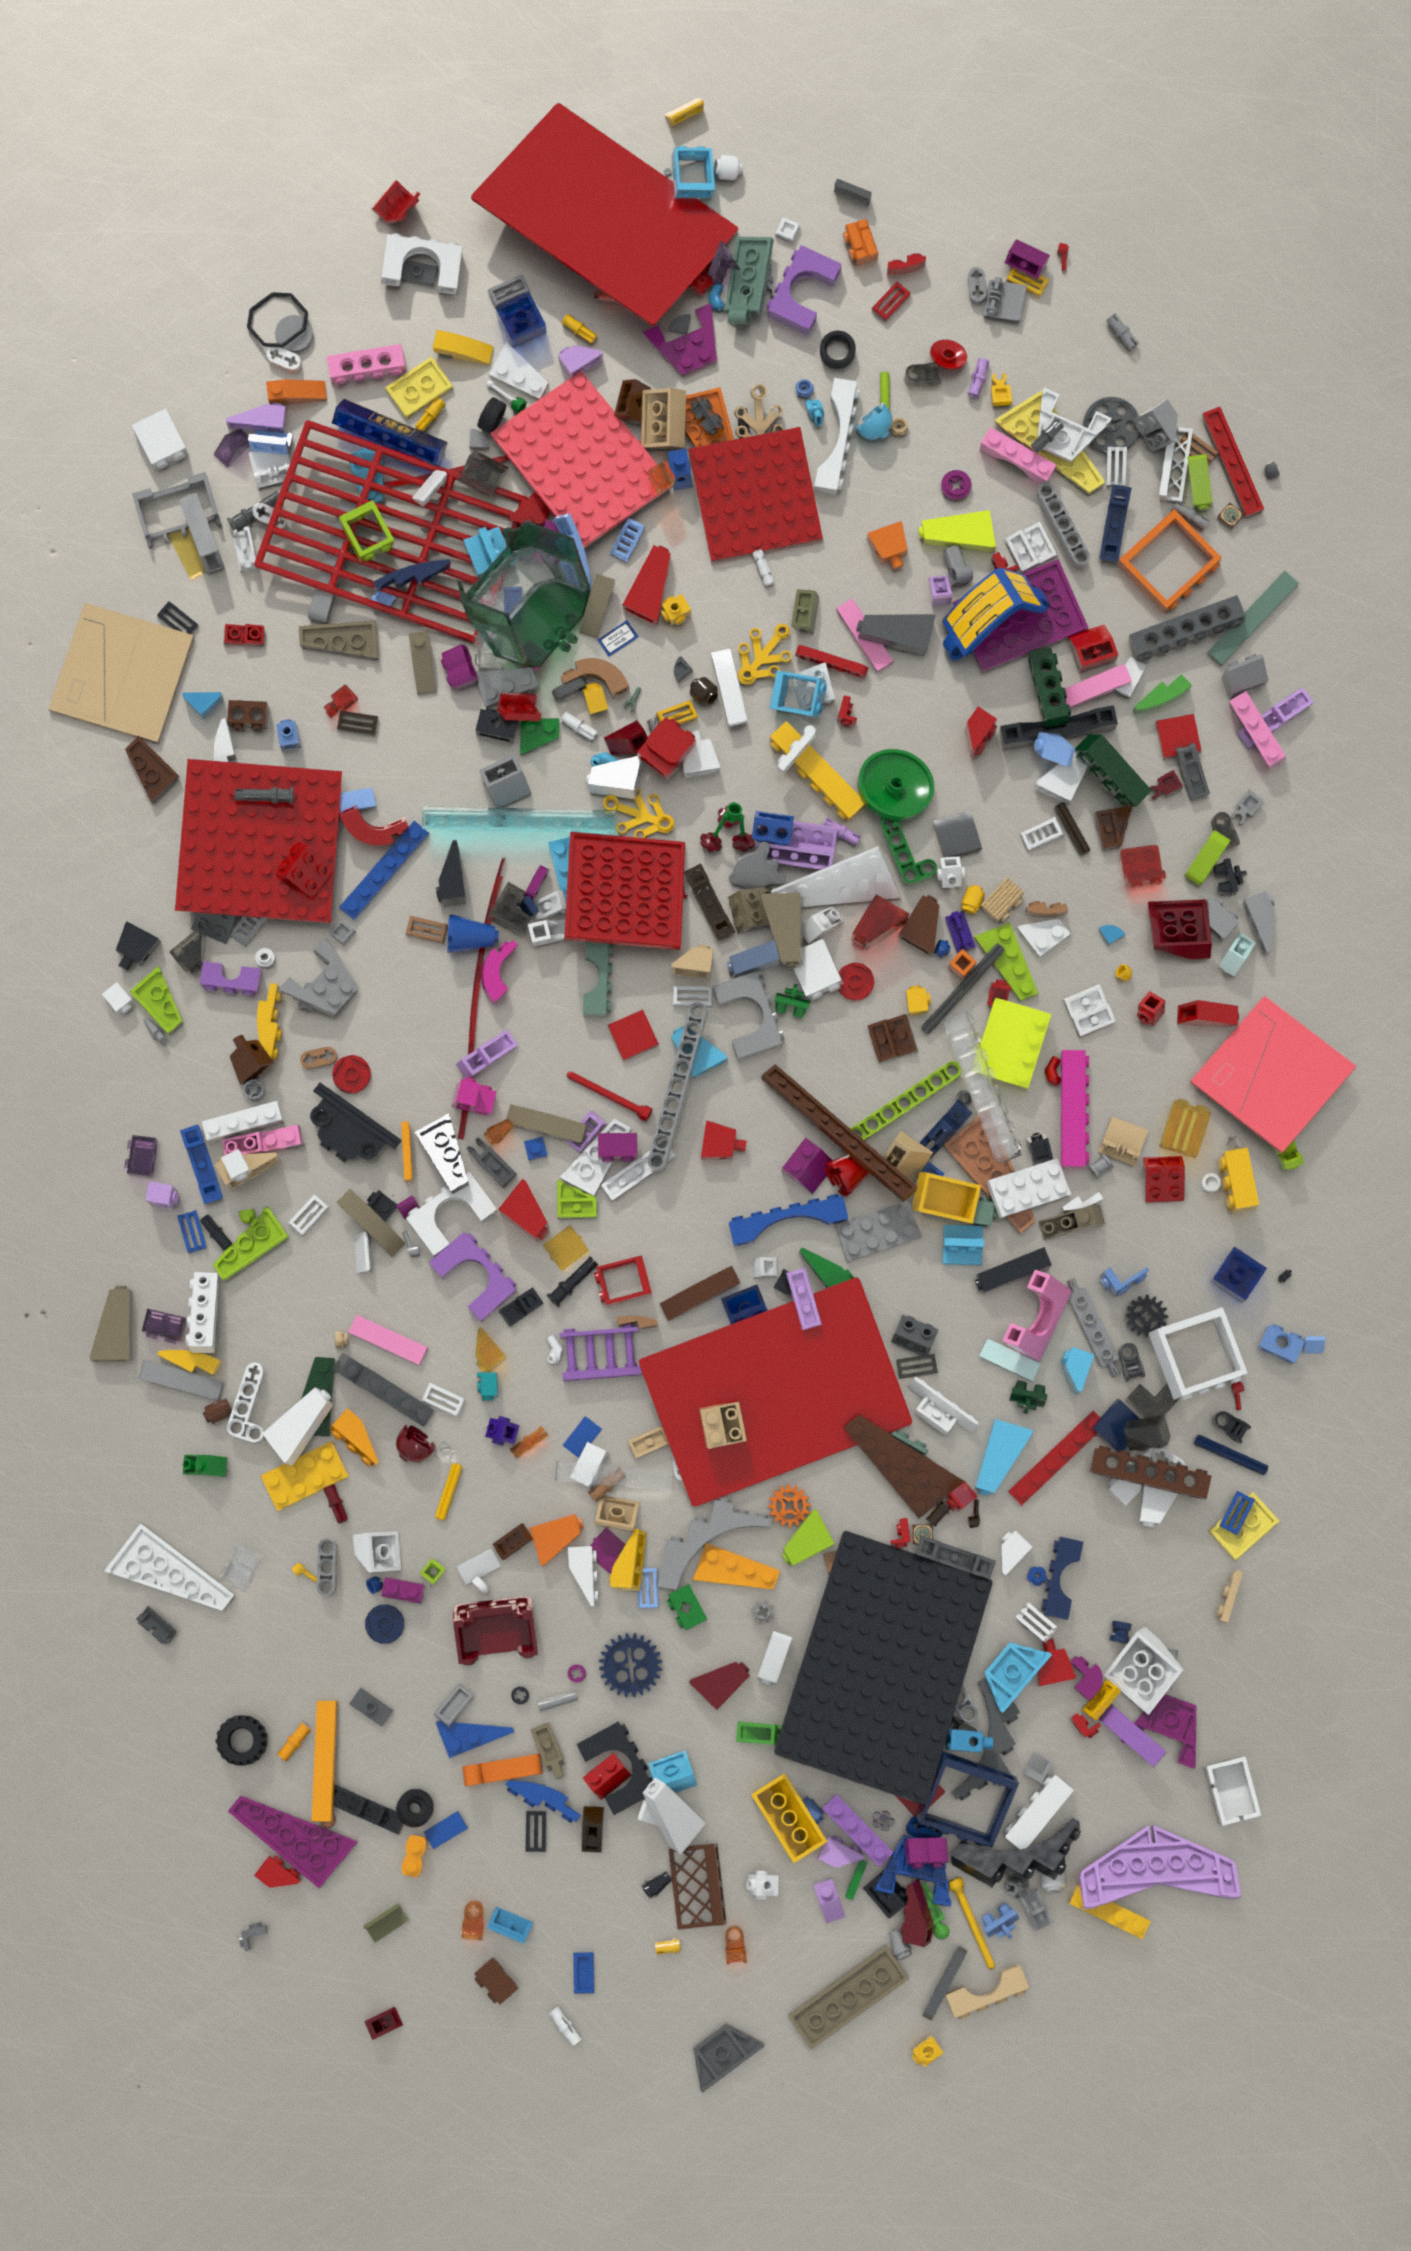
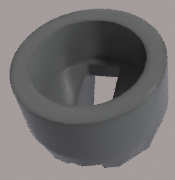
(1271, 469)
(967, 1096)

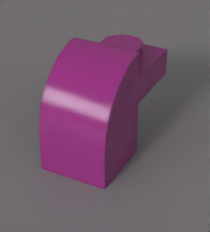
(1092, 1678)

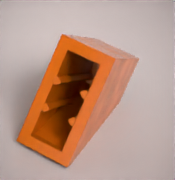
(555, 1536)

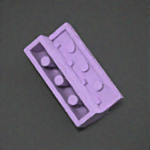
(809, 846)

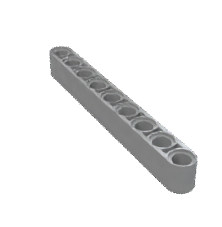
(676, 1076)

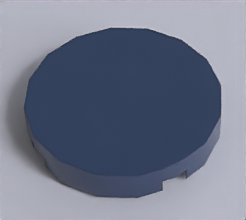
(384, 1624)

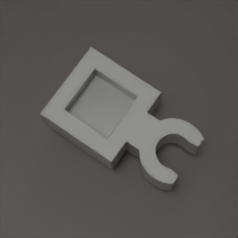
(1249, 805)

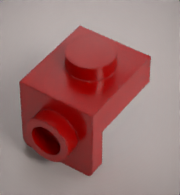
(998, 990)

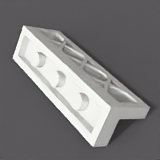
(1167, 467)

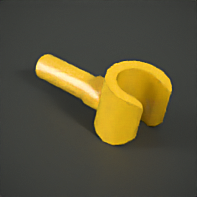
(299, 1569)

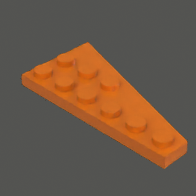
(693, 426)

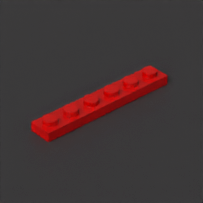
(1233, 461)
(1055, 1459)

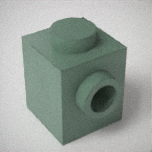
(984, 1213)

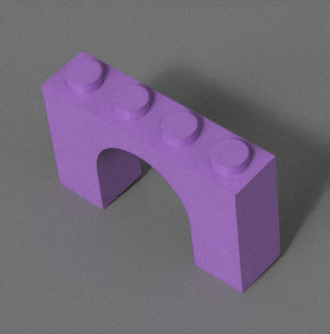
(805, 264)
(464, 1250)
(857, 1830)

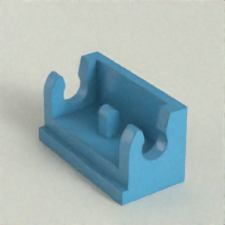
(510, 1925)

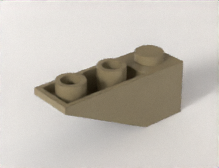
(1072, 1222)

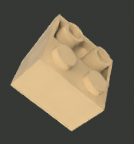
(907, 1156)
(722, 1424)

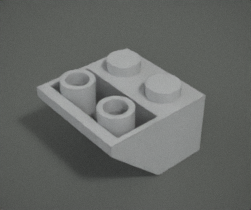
(1158, 425)
(1245, 675)
(505, 781)

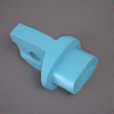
(815, 411)

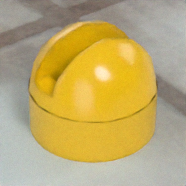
(1124, 972)

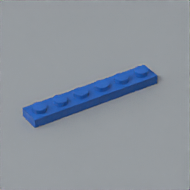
(384, 870)

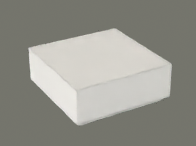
(787, 230)

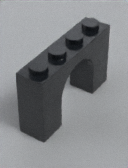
(615, 1738)

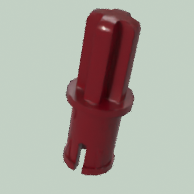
(335, 1503)

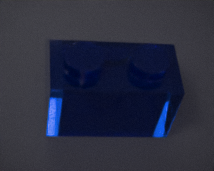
(743, 1304)

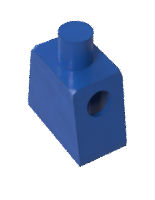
(680, 467)

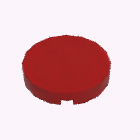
(857, 981)
(351, 1074)

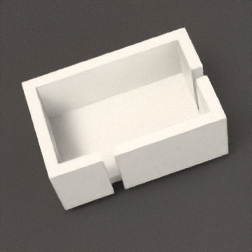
(1232, 1790)

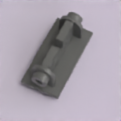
(712, 420)
(162, 1630)

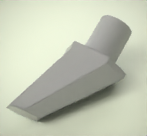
(155, 1031)

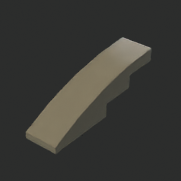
(547, 1124)

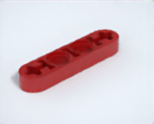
(832, 661)

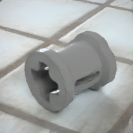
(1100, 1166)

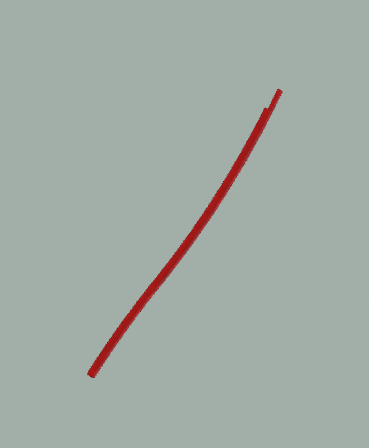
(472, 1028)

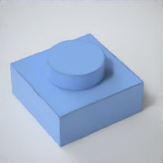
(384, 598)

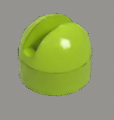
(247, 1215)

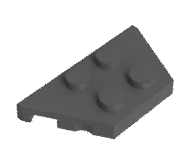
(722, 2054)

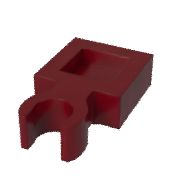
(1168, 784)

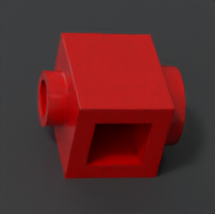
(1151, 1009)

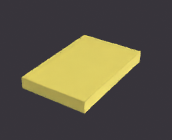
(419, 387)
(1255, 1526)

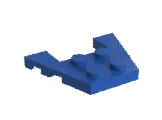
(898, 1866)

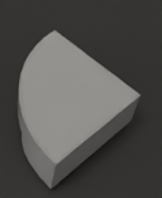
(478, 440)

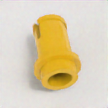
(668, 1947)

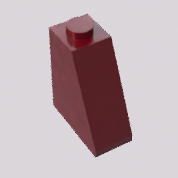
(721, 1683)

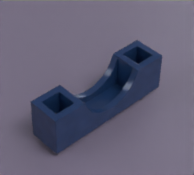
(1057, 1603)

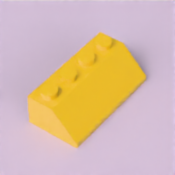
(789, 1818)

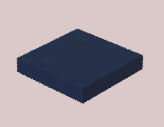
(1112, 1425)

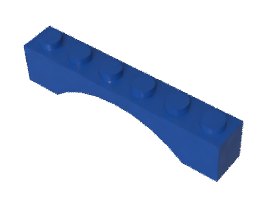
(827, 1211)

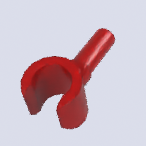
(1063, 249)
(1236, 1389)

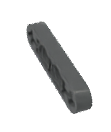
(944, 1983)

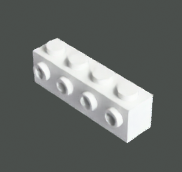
(203, 1312)

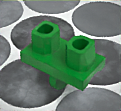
(783, 1000)

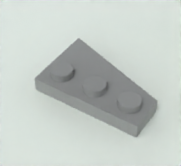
(505, 681)

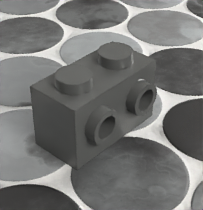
(914, 1335)

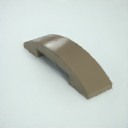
(371, 1222)

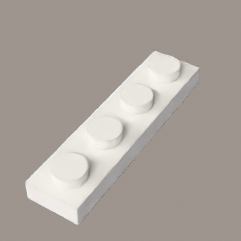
(632, 1174)

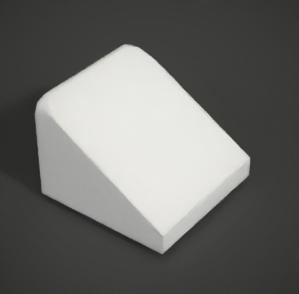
(765, 1267)

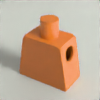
(889, 544)

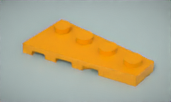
(729, 1568)

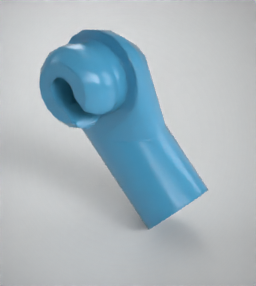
(714, 297)

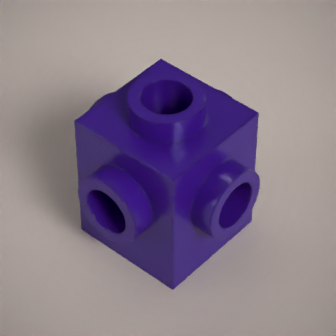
(502, 1431)

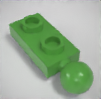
(941, 1930)

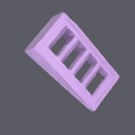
(601, 1124)

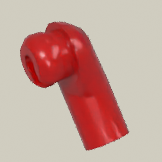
(1051, 1072)

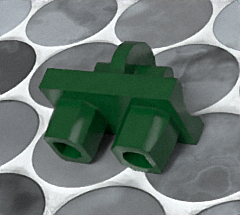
(1028, 1399)

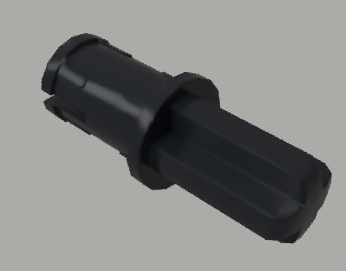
(215, 1232)

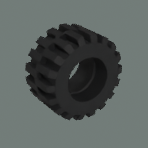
(224, 1740)

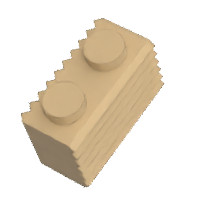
(1002, 900)

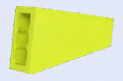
(967, 531)

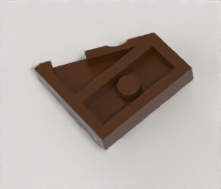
(1112, 826)

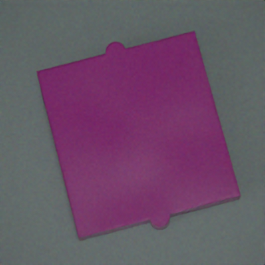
(607, 1549)

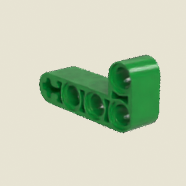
(903, 849)

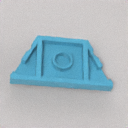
(1012, 1672)

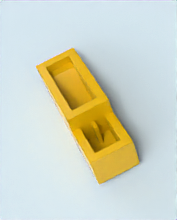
(462, 347)
(191, 1361)

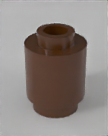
(217, 1411)

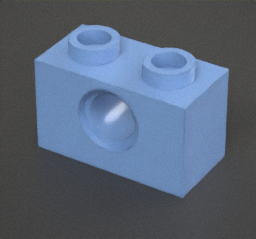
(1269, 1343)

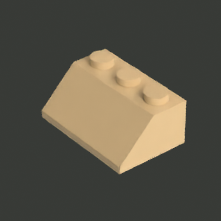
(663, 418)

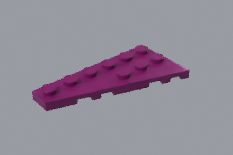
(302, 1844)

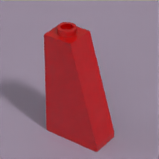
(649, 587)

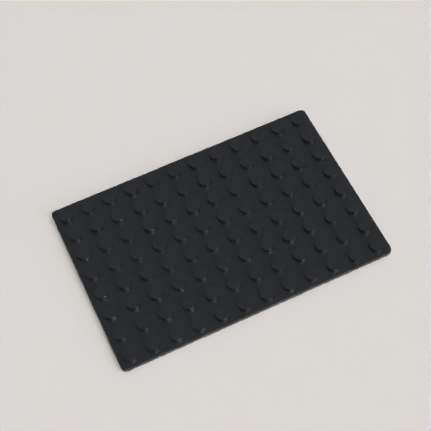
(883, 1668)

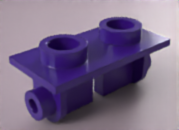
(960, 931)

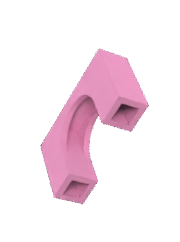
(1053, 1298)

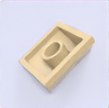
(617, 1513)

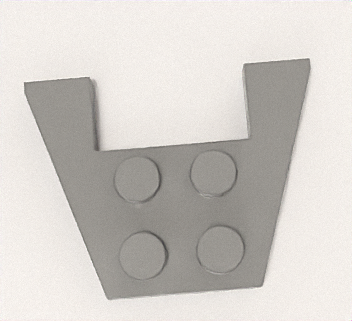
(329, 989)

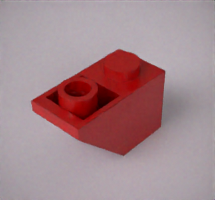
(275, 1874)

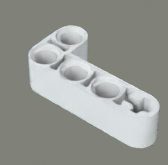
(250, 1401)

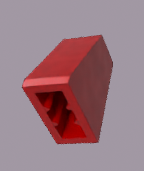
(1207, 1014)

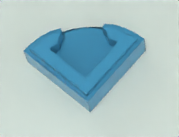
(1111, 933)

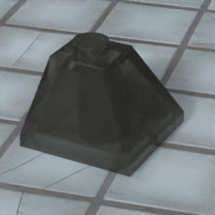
(190, 952)

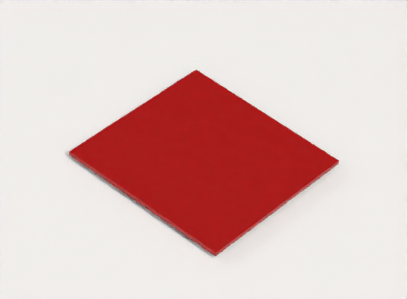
(236, 846)

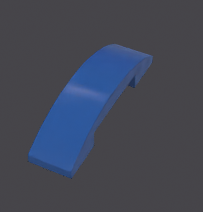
(201, 1164)

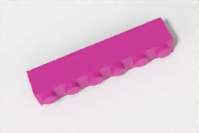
(1074, 1109)

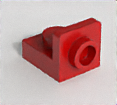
(1001, 562)
(846, 708)
(903, 1530)
(1081, 1723)

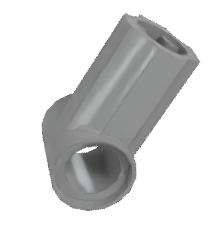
(958, 570)

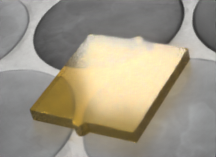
(566, 1247)

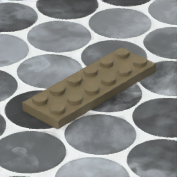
(848, 1997)

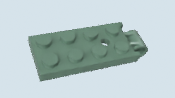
(754, 259)

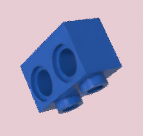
(772, 822)

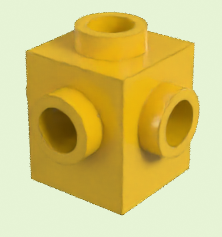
(675, 609)

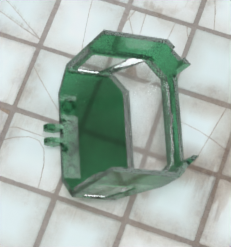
(529, 596)

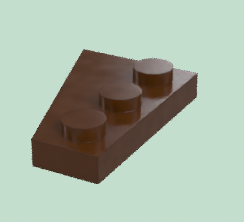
(151, 769)

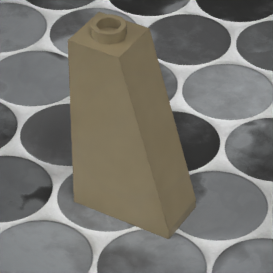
(786, 922)
(114, 1332)

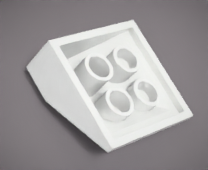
(1144, 1670)

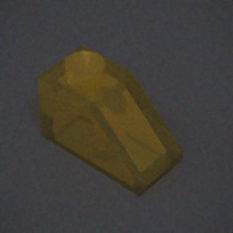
(487, 1352)

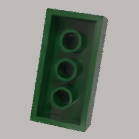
(1112, 770)

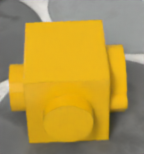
(926, 2051)

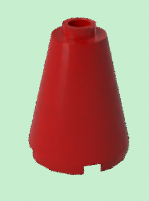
(845, 1174)

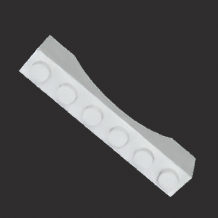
(842, 399)

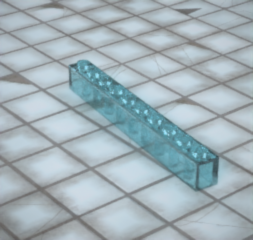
(519, 819)

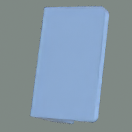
(270, 442)

